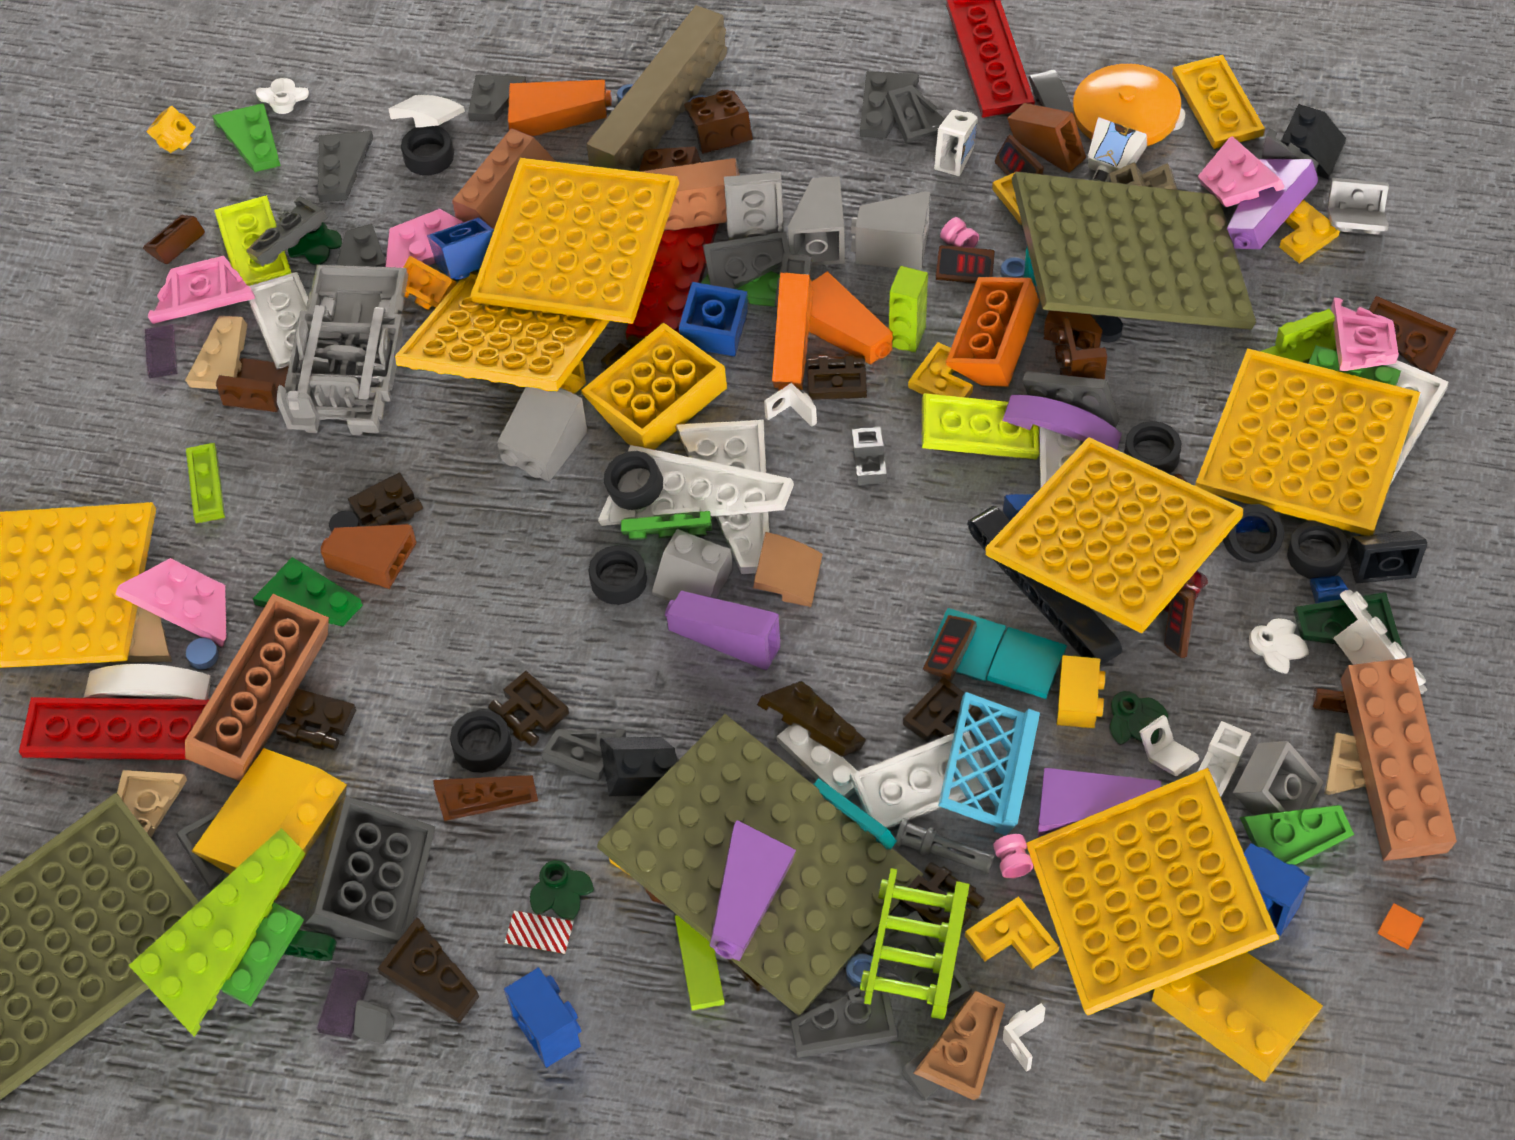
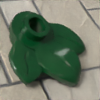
(317, 245)
(1130, 722)
(562, 894)

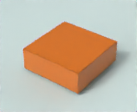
(1400, 926)

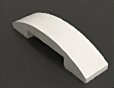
(147, 681)
(1224, 754)

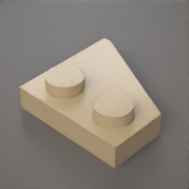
(1344, 766)

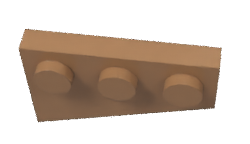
(964, 1047)

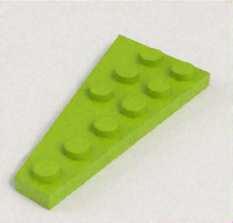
(211, 939)

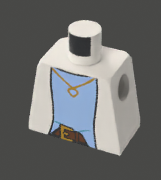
(956, 131)
(1114, 148)

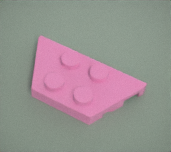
(1237, 175)
(412, 240)
(199, 289)
(1363, 338)
(181, 598)

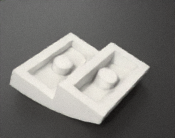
(426, 110)

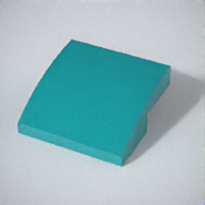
(982, 647)
(1026, 662)

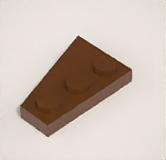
(1418, 337)
(484, 794)

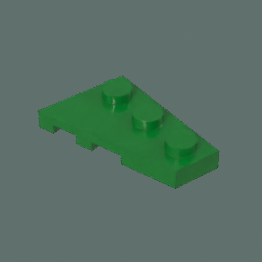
(311, 590)

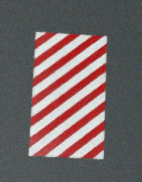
(539, 932)

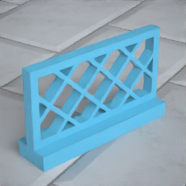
(1013, 774)

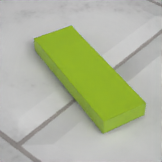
(205, 483)
(699, 967)

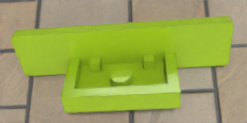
(1299, 338)

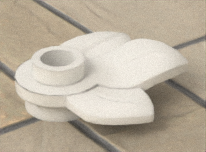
(282, 95)
(1278, 644)

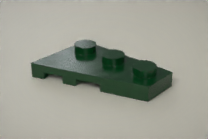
(1327, 619)

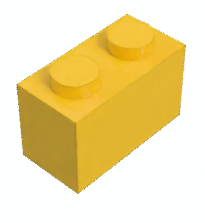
(1079, 692)

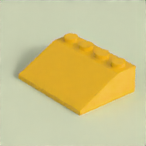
(656, 387)
(270, 797)
(1241, 1011)

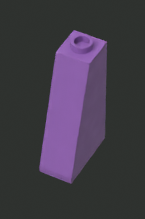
(1261, 217)
(726, 627)
(1077, 795)
(748, 885)

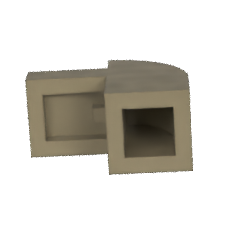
(1159, 178)

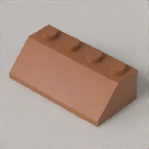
(489, 185)

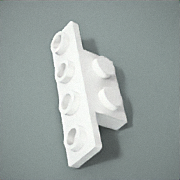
(1366, 638)

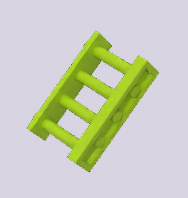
(941, 963)

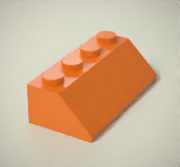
(994, 330)

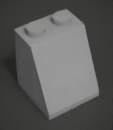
(819, 223)
(892, 232)
(543, 431)

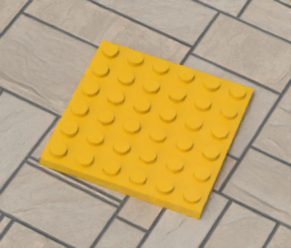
(575, 240)
(499, 341)
(1308, 442)
(1115, 534)
(63, 582)
(1150, 891)

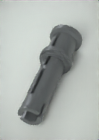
(982, 861)

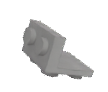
(1358, 205)

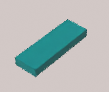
(861, 818)

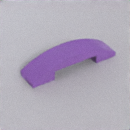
(1060, 418)

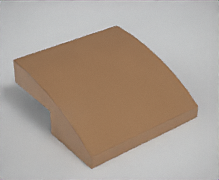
(788, 569)

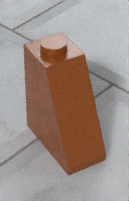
(1048, 134)
(369, 551)

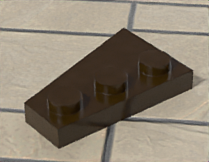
(807, 709)
(428, 973)

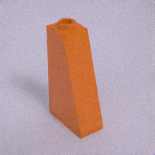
(552, 106)
(846, 321)
(792, 330)

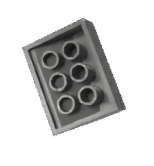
(369, 873)

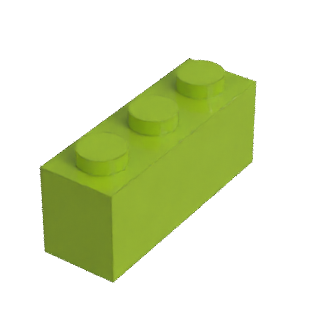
(908, 308)

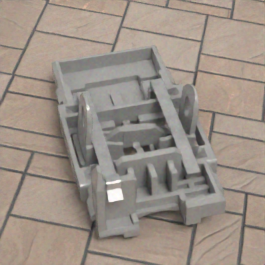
(349, 304)

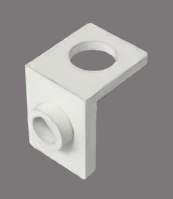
(796, 399)
(1166, 753)
(1019, 1025)

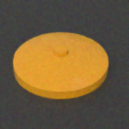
(1129, 97)

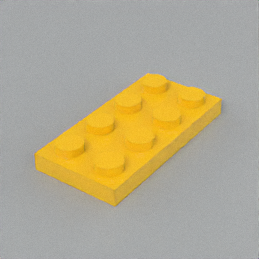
(1218, 101)

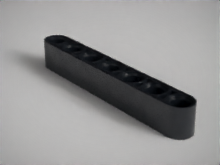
(1071, 618)

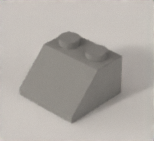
(692, 567)
(1277, 780)

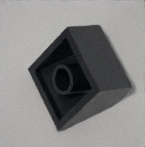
(1315, 136)
(1386, 556)
(635, 763)

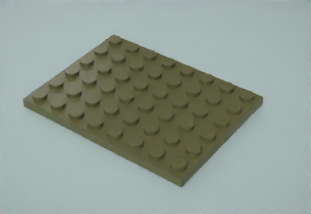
(1131, 251)
(829, 897)
(72, 928)

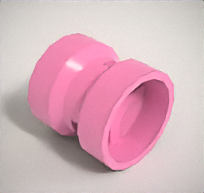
(958, 234)
(1013, 856)

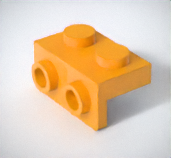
(426, 284)

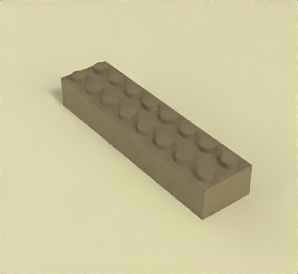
(660, 92)

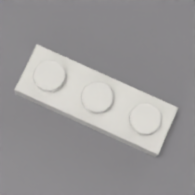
(818, 759)

